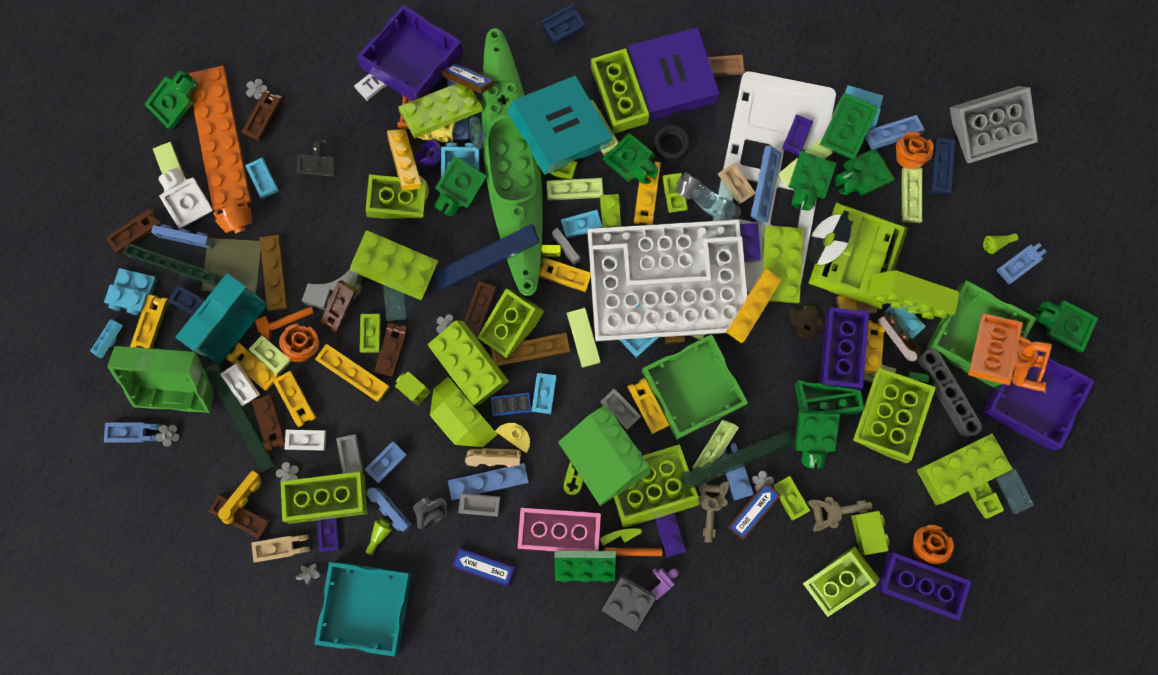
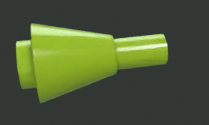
(995, 243)
(380, 531)

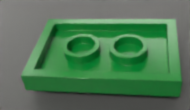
(848, 126)
(585, 566)

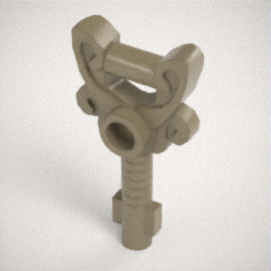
(712, 505)
(834, 512)

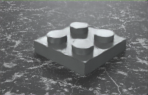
(629, 603)

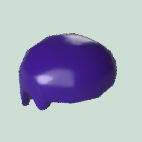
(429, 155)

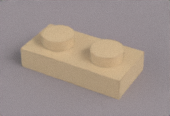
(736, 183)

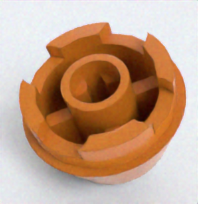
(913, 150)
(234, 218)
(299, 342)
(932, 545)

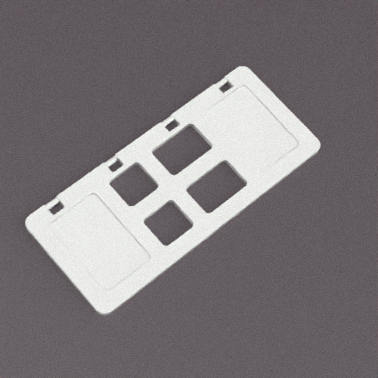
(767, 120)

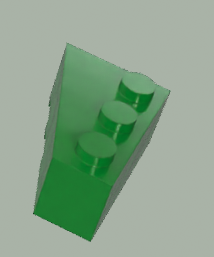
(828, 398)

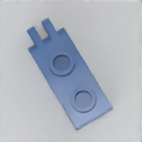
(1021, 263)

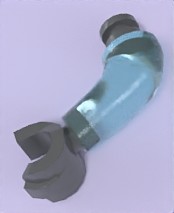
(710, 202)

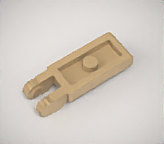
(493, 457)
(277, 548)

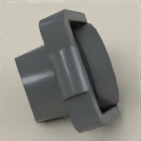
(428, 512)

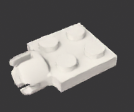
(183, 198)

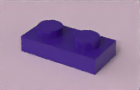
(750, 242)
(670, 535)

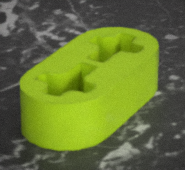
(569, 476)

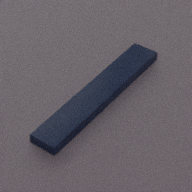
(486, 257)

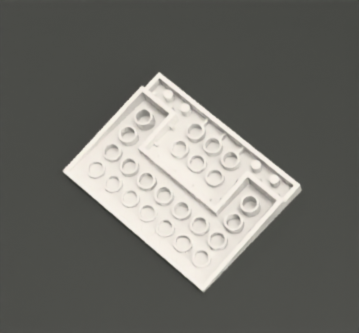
(679, 273)

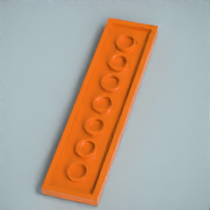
(219, 139)

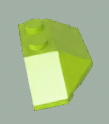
(459, 417)

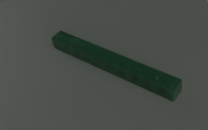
(172, 265)
(241, 419)
(737, 460)

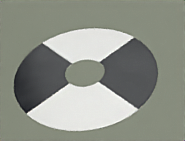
(836, 224)

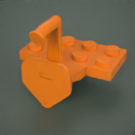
(1002, 350)

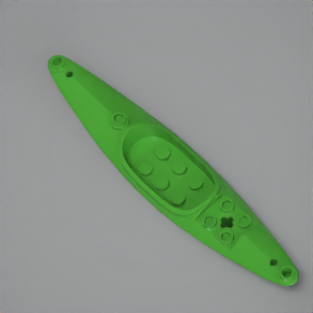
(508, 161)

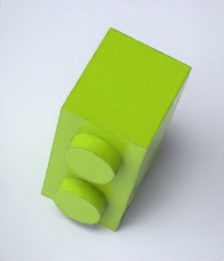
(412, 388)
(870, 533)

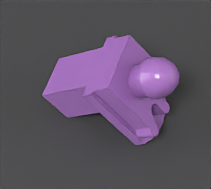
(666, 581)

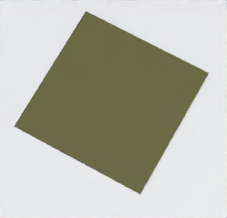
(234, 258)

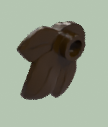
(806, 318)

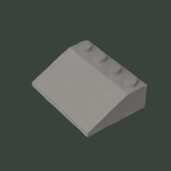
(995, 123)

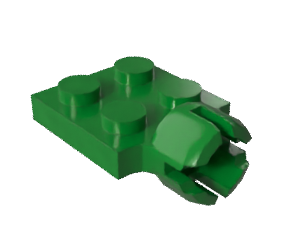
(172, 98)
(632, 160)
(864, 174)
(810, 179)
(458, 186)
(1067, 324)
(816, 436)

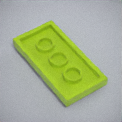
(439, 109)
(784, 258)

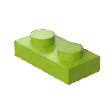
(610, 211)
(370, 333)
(791, 498)

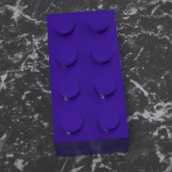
(844, 348)
(923, 585)

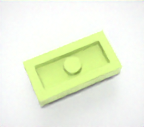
(270, 355)

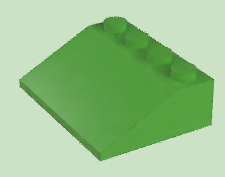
(604, 455)

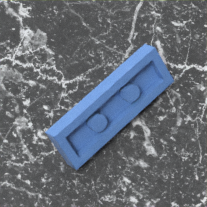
(893, 132)
(182, 235)

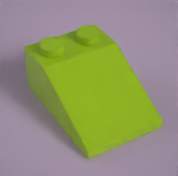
(388, 200)
(510, 322)
(841, 581)

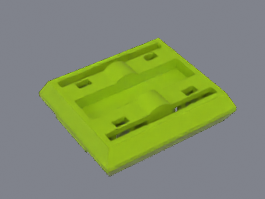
(862, 255)

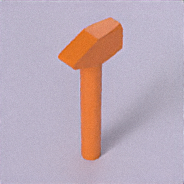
(265, 327)
(636, 551)

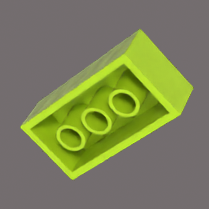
(619, 91)
(393, 265)
(913, 294)
(468, 362)
(964, 469)
(323, 497)

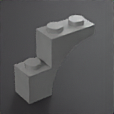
(319, 294)

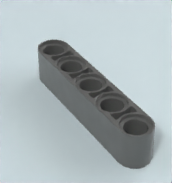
(958, 398)

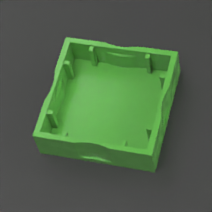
(958, 332)
(162, 379)
(694, 387)

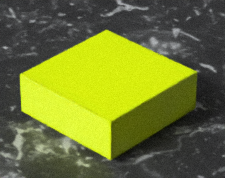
(551, 250)

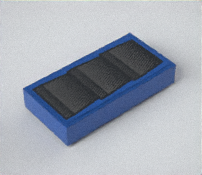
(511, 404)

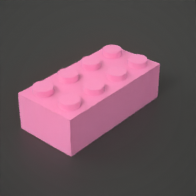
(558, 530)

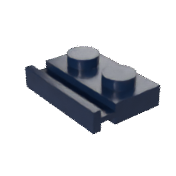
(563, 24)

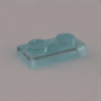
(476, 132)
(394, 304)
(1014, 491)

